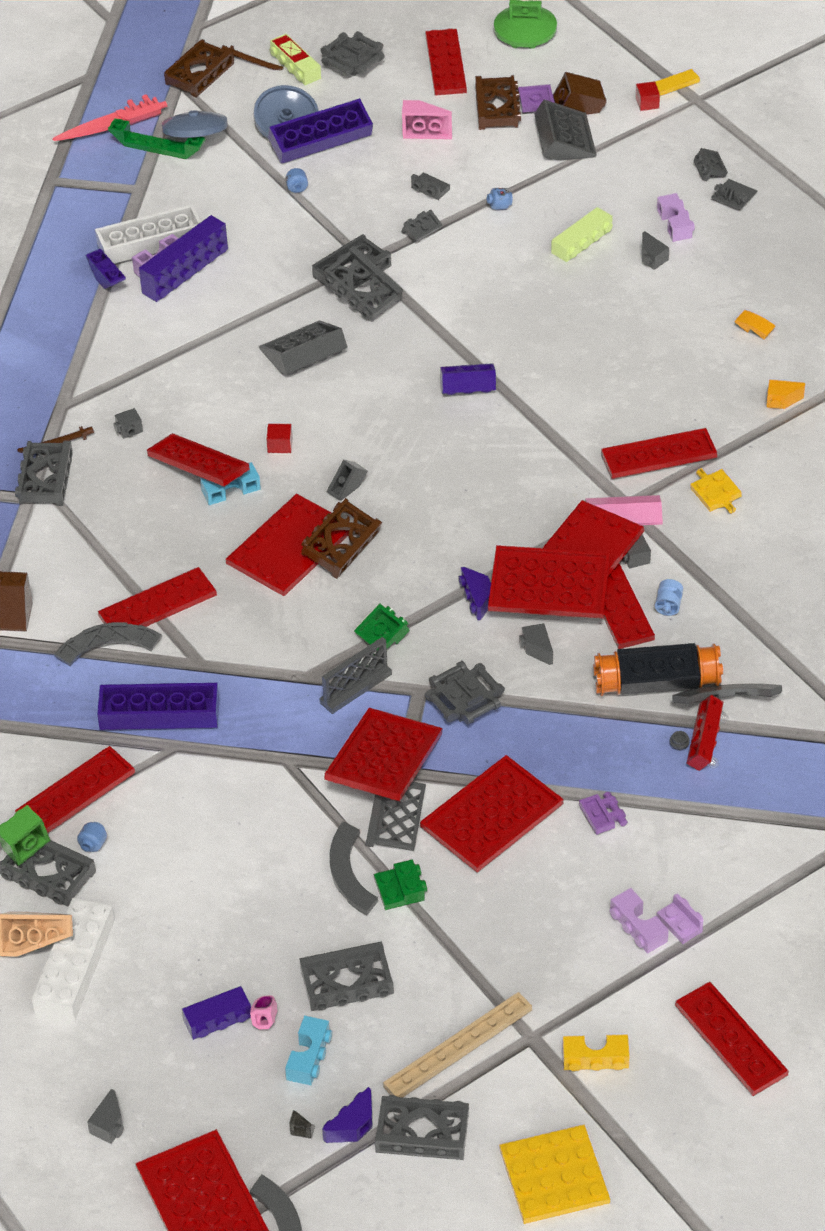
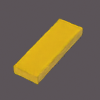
(677, 82)

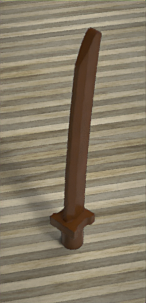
(252, 59)
(81, 433)

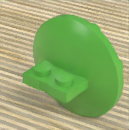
(525, 24)

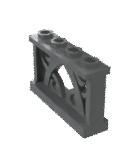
(382, 260)
(355, 297)
(55, 492)
(48, 884)
(340, 994)
(413, 1109)

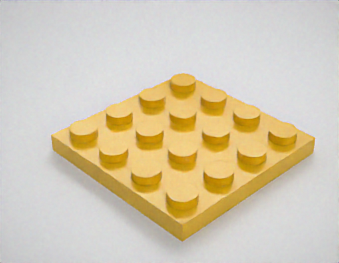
(554, 1174)

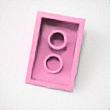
(425, 121)

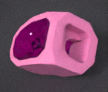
(264, 1012)

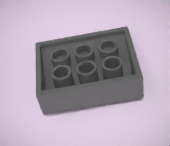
(564, 132)
(304, 346)

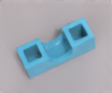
(246, 483)
(304, 1066)

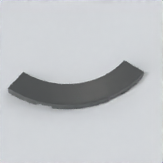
(104, 634)
(699, 694)
(342, 871)
(277, 1203)

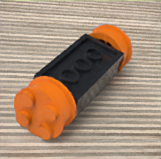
(657, 669)

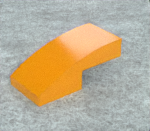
(751, 321)

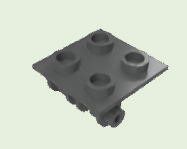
(733, 194)

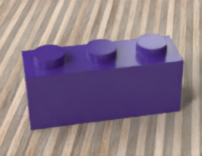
(468, 378)
(216, 1012)

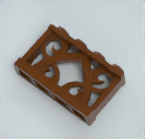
(199, 81)
(493, 118)
(342, 561)

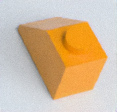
(784, 393)

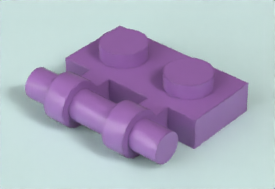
(598, 815)

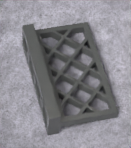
(355, 685)
(378, 814)

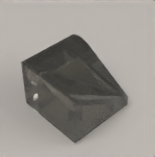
(300, 1126)

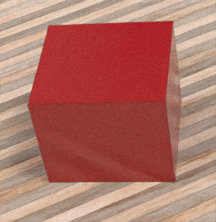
(647, 96)
(279, 438)

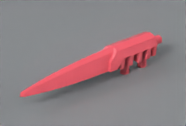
(133, 114)

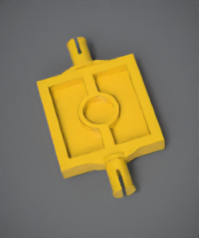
(716, 490)

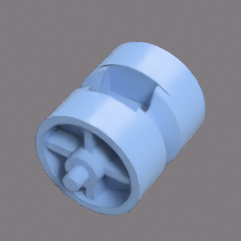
(669, 597)

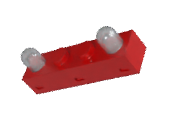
(705, 733)

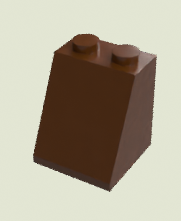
(580, 93)
(15, 601)

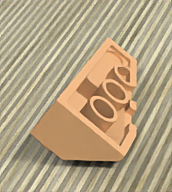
(32, 930)

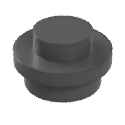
(679, 740)

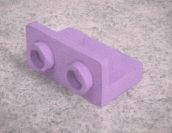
(681, 919)

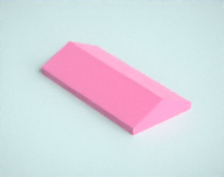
(638, 509)

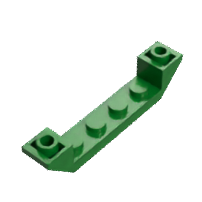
(121, 130)

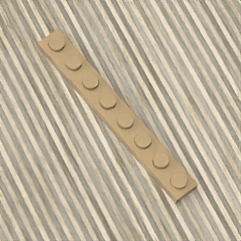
(457, 1046)

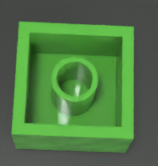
(23, 835)

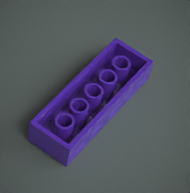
(320, 130)
(183, 258)
(158, 706)

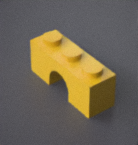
(580, 1057)

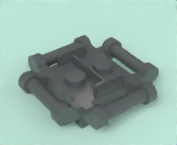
(351, 55)
(463, 694)

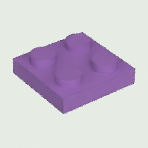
(532, 96)

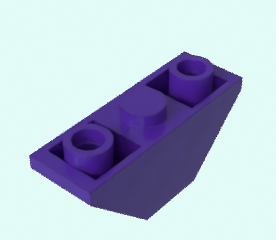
(104, 269)
(476, 590)
(352, 1120)

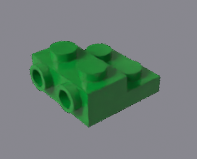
(384, 624)
(401, 885)

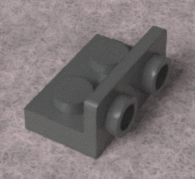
(709, 163)
(429, 185)
(422, 225)

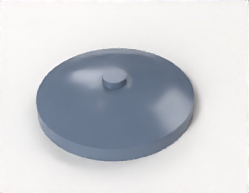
(281, 105)
(194, 124)

